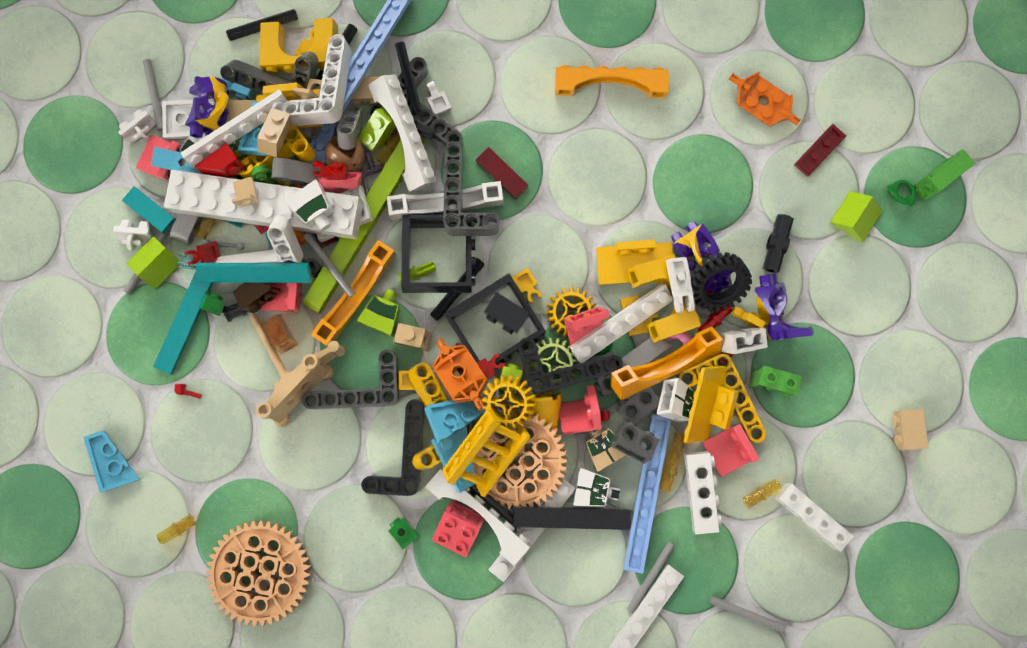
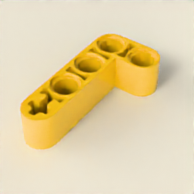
(293, 145)

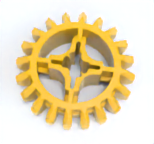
(566, 305)
(491, 401)

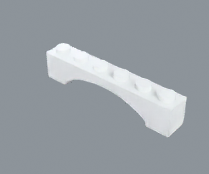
(417, 166)
(473, 198)
(512, 545)

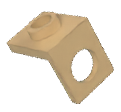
(308, 93)
(245, 192)

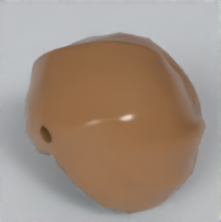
(353, 157)

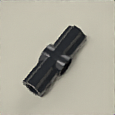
(778, 243)

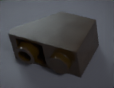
(254, 295)

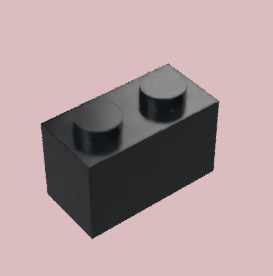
(506, 313)

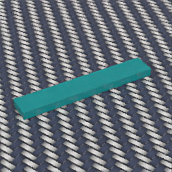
(254, 272)
(182, 326)

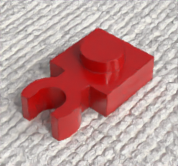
(205, 253)
(488, 367)

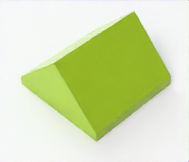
(857, 215)
(153, 263)

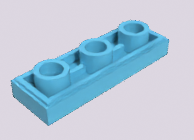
(170, 160)

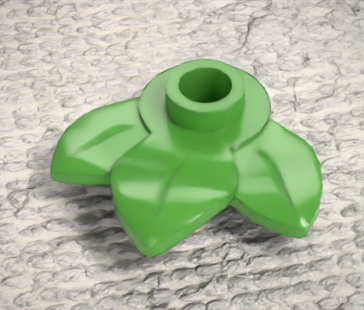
(262, 174)

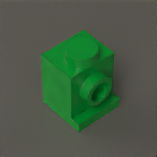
(212, 303)
(410, 533)

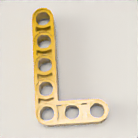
(436, 396)
(740, 408)

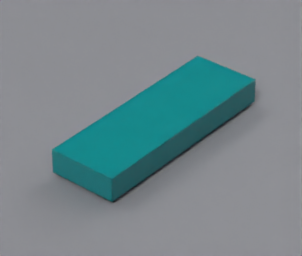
(149, 210)

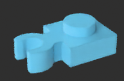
(240, 91)

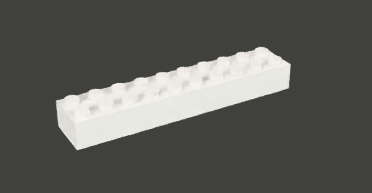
(213, 196)

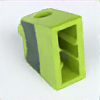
(381, 313)

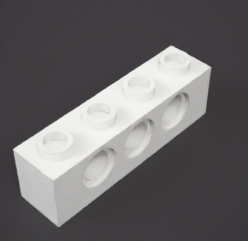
(813, 517)
(700, 523)

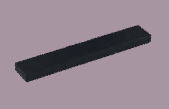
(571, 517)

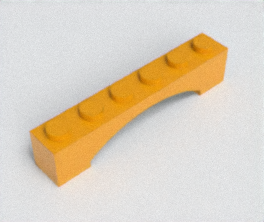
(652, 82)
(371, 271)
(700, 348)

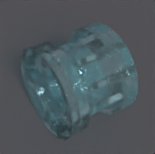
(184, 259)

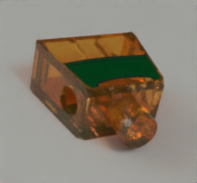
(278, 333)

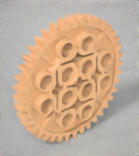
(549, 459)
(241, 545)

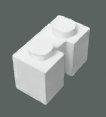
(744, 340)

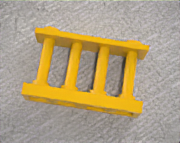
(474, 442)

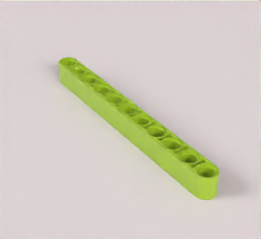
(346, 248)

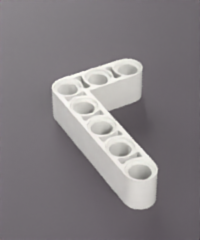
(330, 104)
(284, 244)

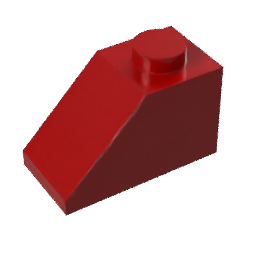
(221, 163)

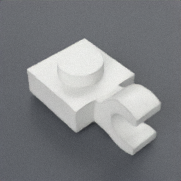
(438, 101)

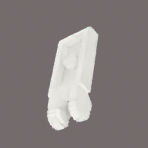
(680, 283)

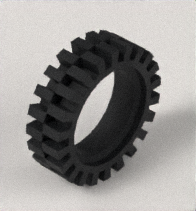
(732, 294)

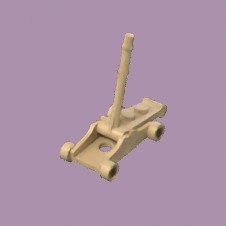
(296, 383)

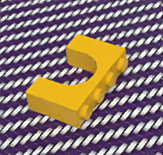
(272, 45)
(676, 323)

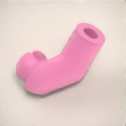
(683, 337)

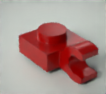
(332, 171)

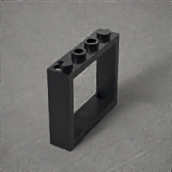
(433, 221)
(484, 294)

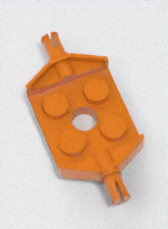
(755, 87)
(467, 386)

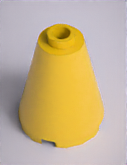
(548, 406)

